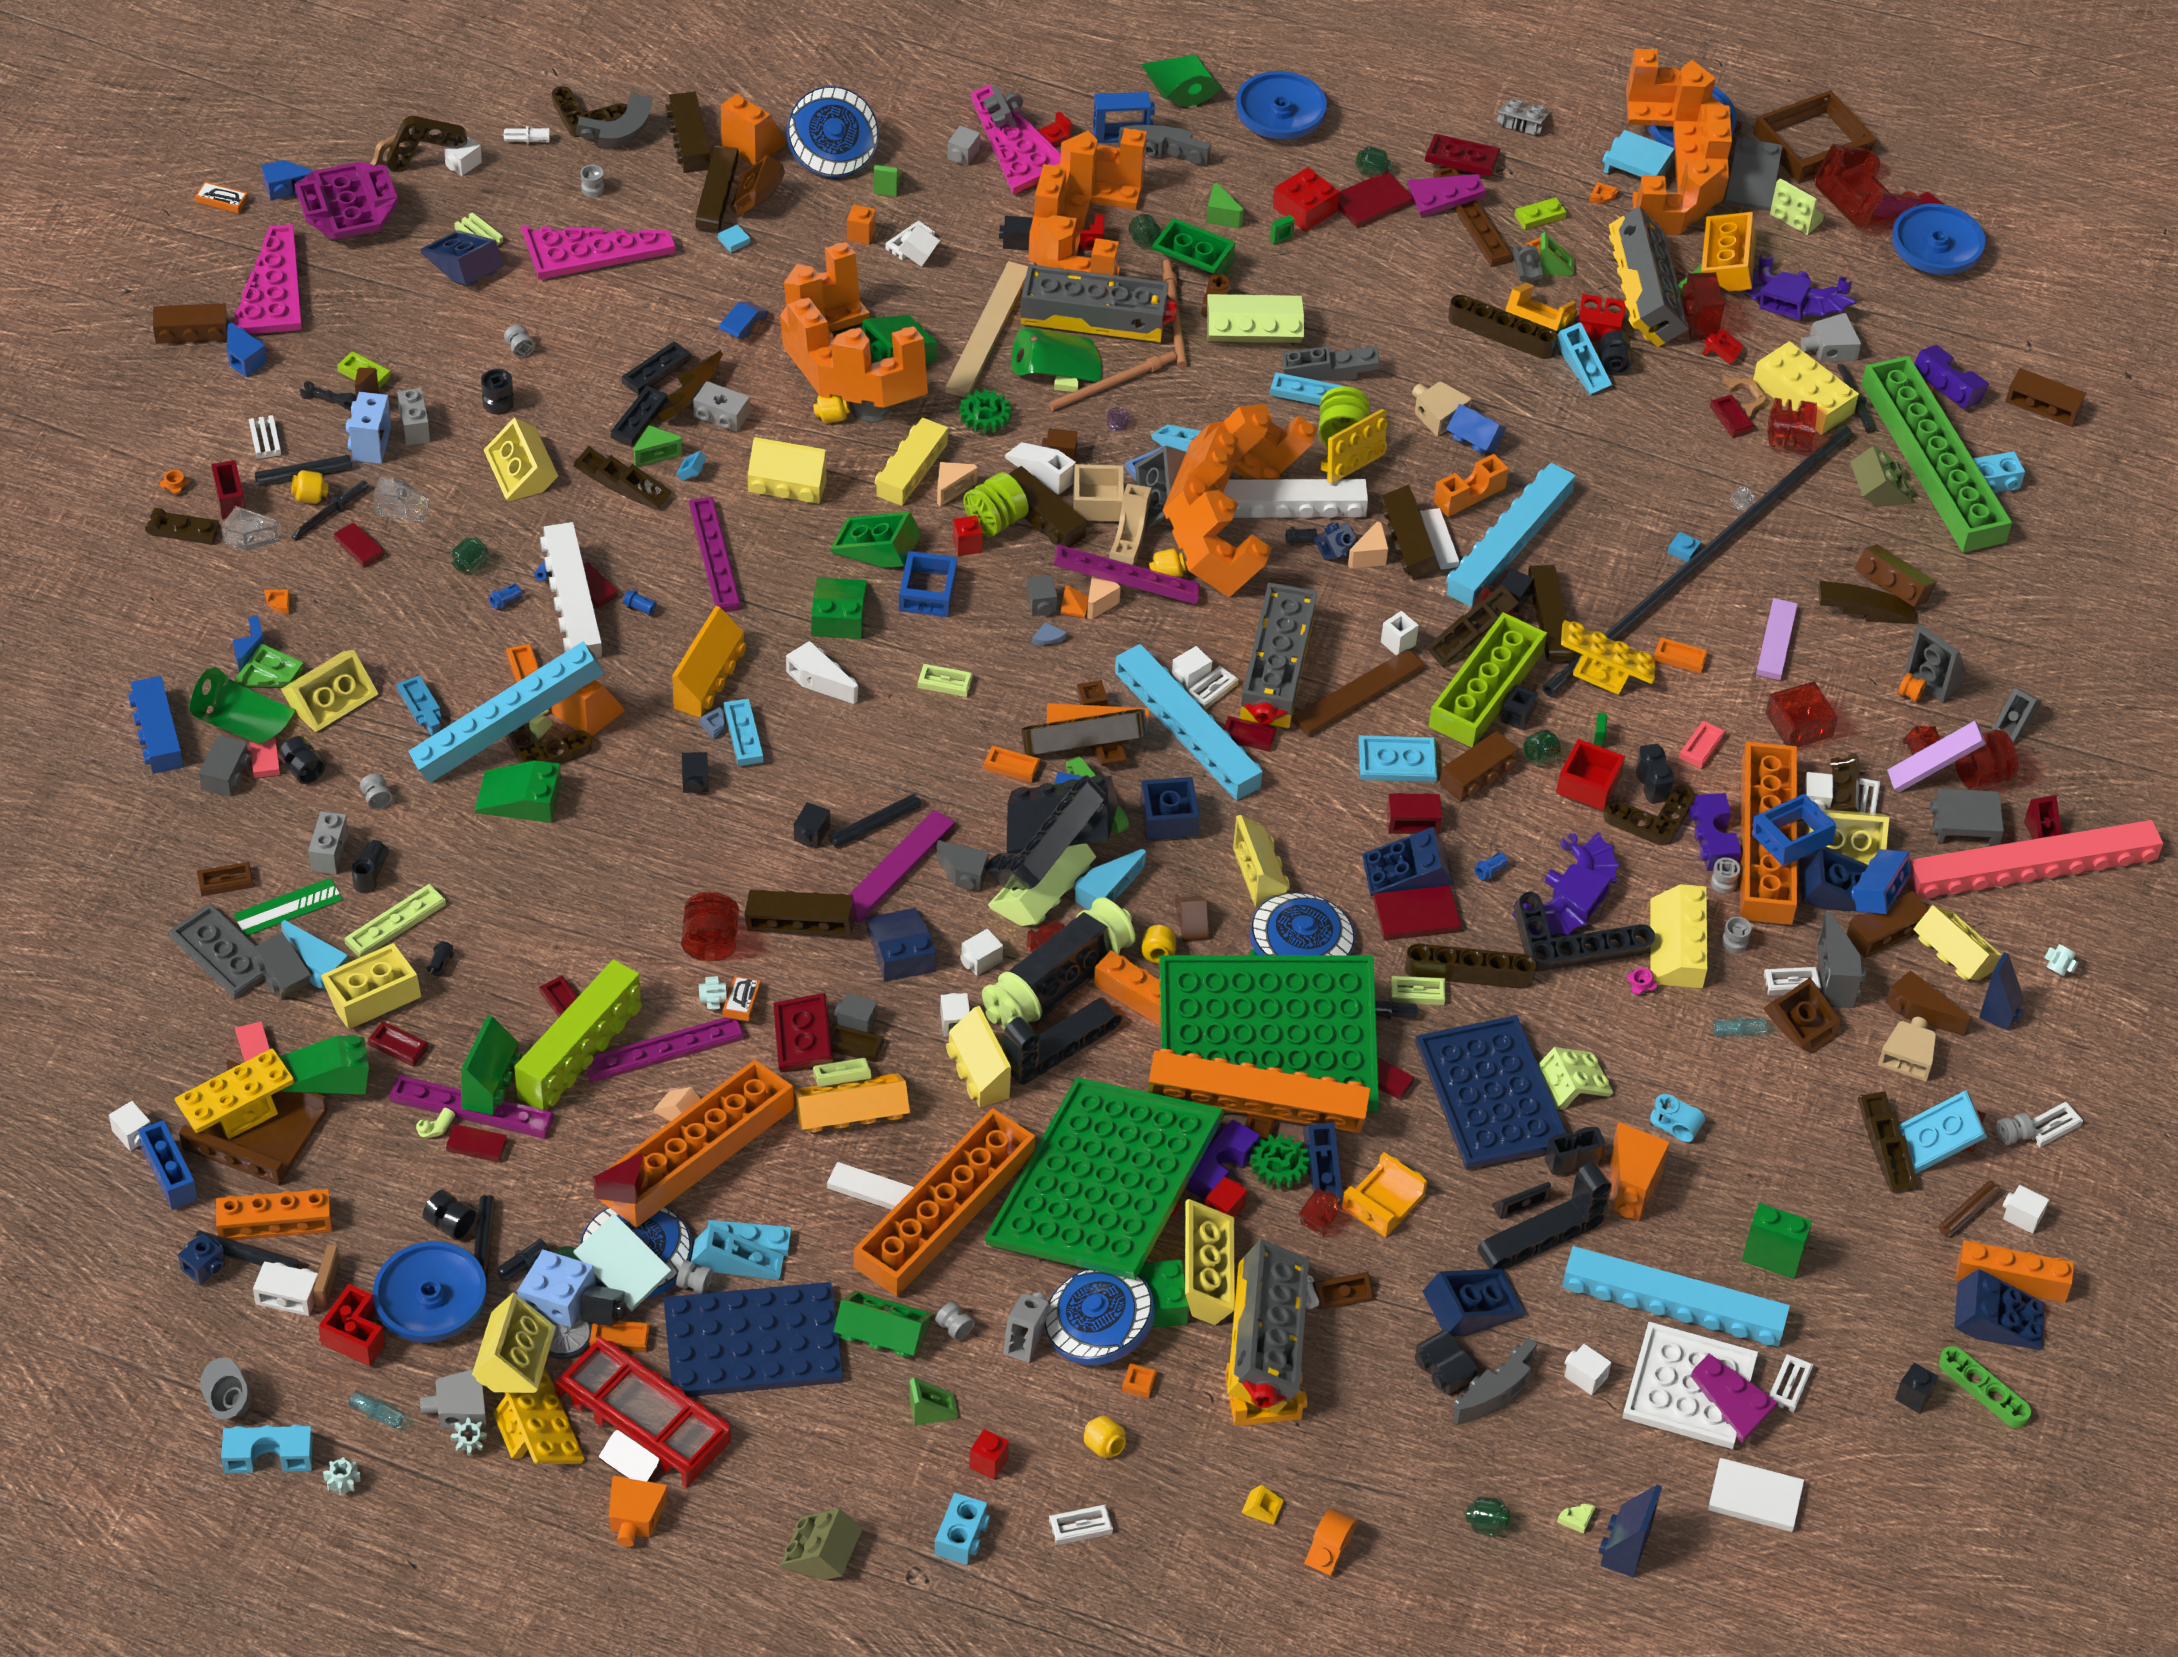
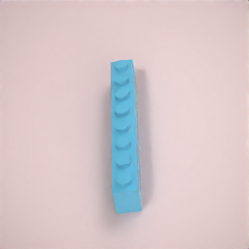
(1510, 534)
(506, 712)
(1189, 722)
(1675, 1296)

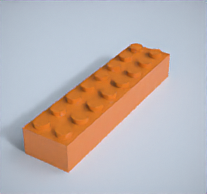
(1767, 781)
(1259, 1091)
(705, 1137)
(944, 1202)

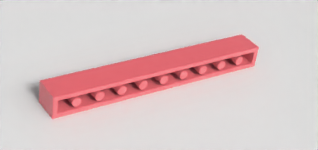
(2035, 859)

